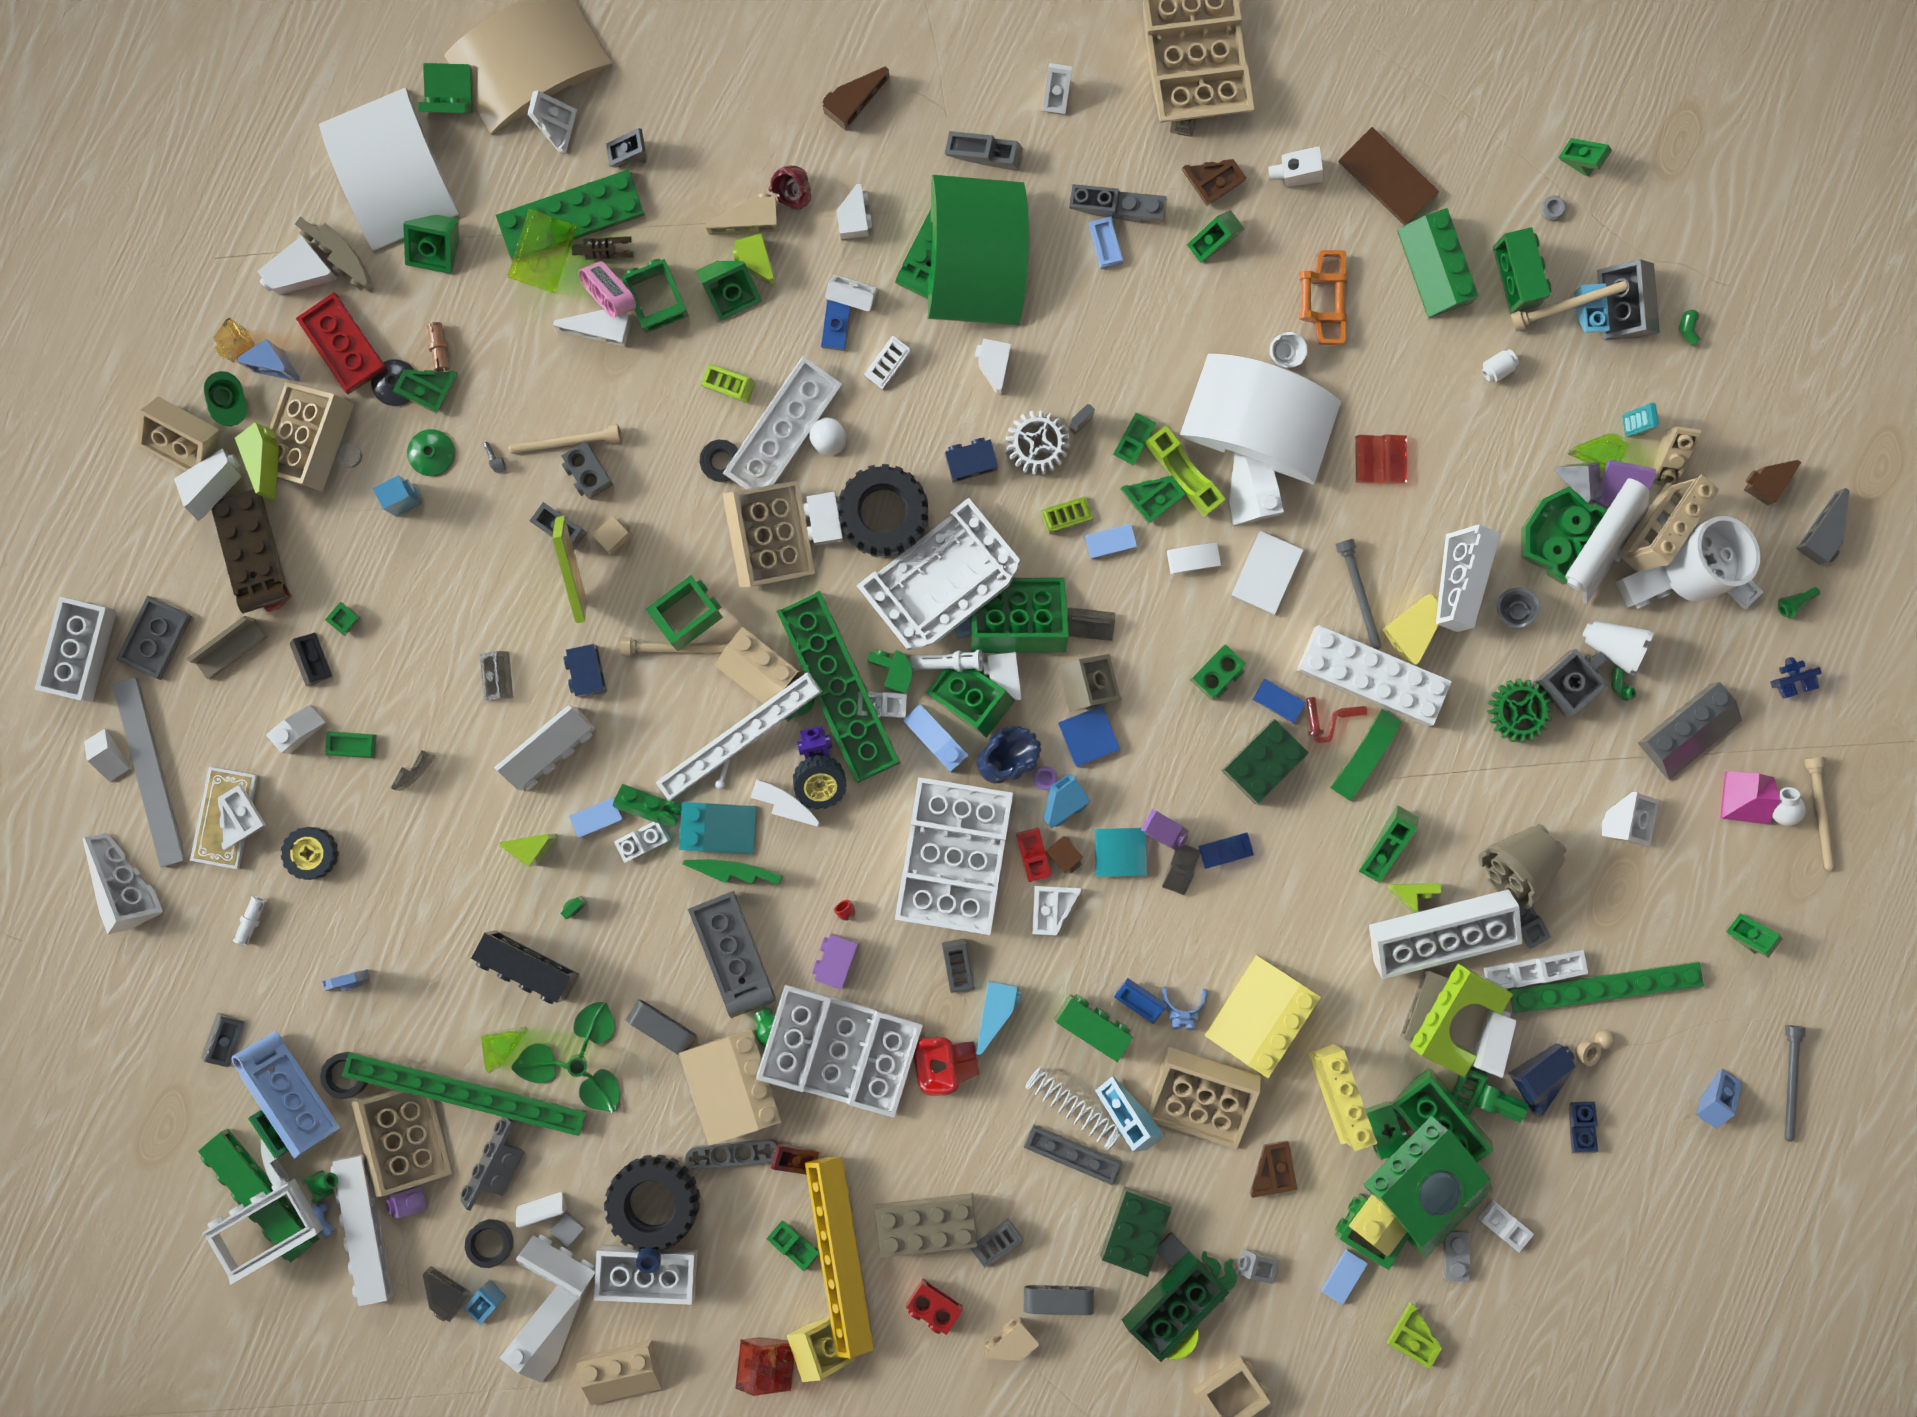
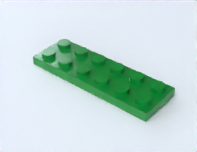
(588, 206)

